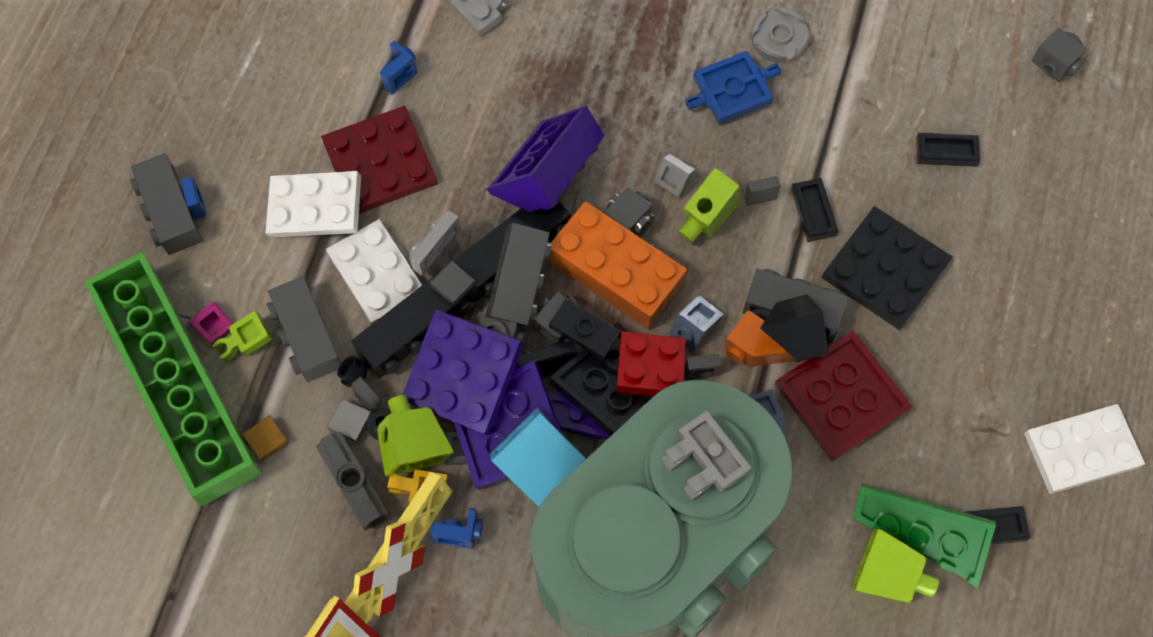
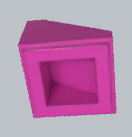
(210, 323)

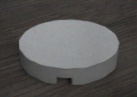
(780, 35)

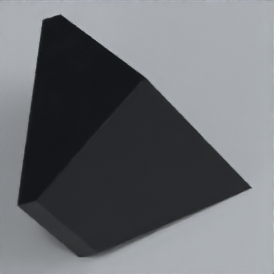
(798, 328)

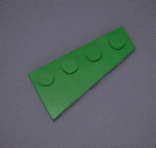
(942, 534)

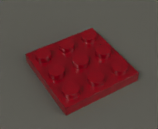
(384, 154)
(843, 396)

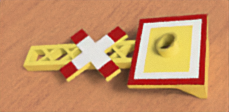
(377, 584)

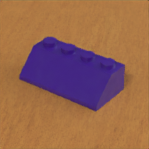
(548, 161)

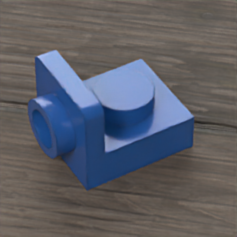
(399, 70)
(454, 534)

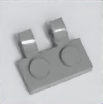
(480, 14)
(441, 237)
(712, 450)

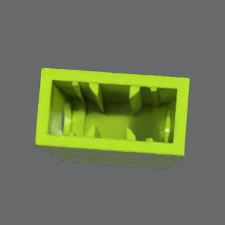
(710, 206)
(411, 439)
(892, 570)

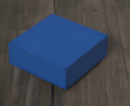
(193, 198)

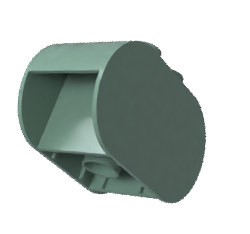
(628, 547)

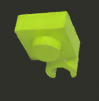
(247, 336)

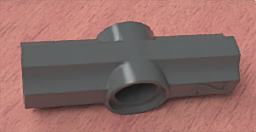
(362, 496)

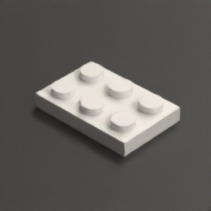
(313, 204)
(373, 270)
(1084, 448)

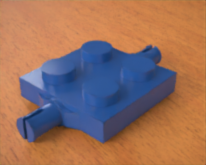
(733, 87)

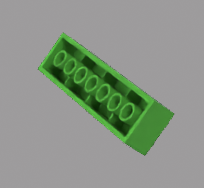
(172, 379)

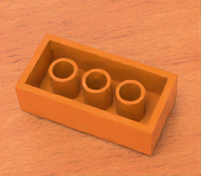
(617, 265)

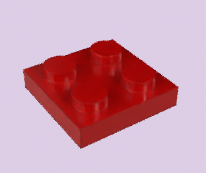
(649, 363)

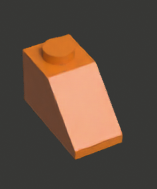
(752, 345)

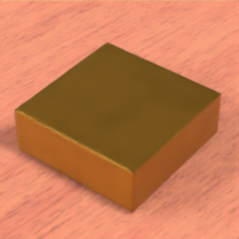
(265, 438)

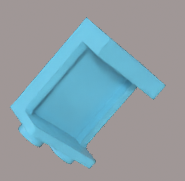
(536, 457)

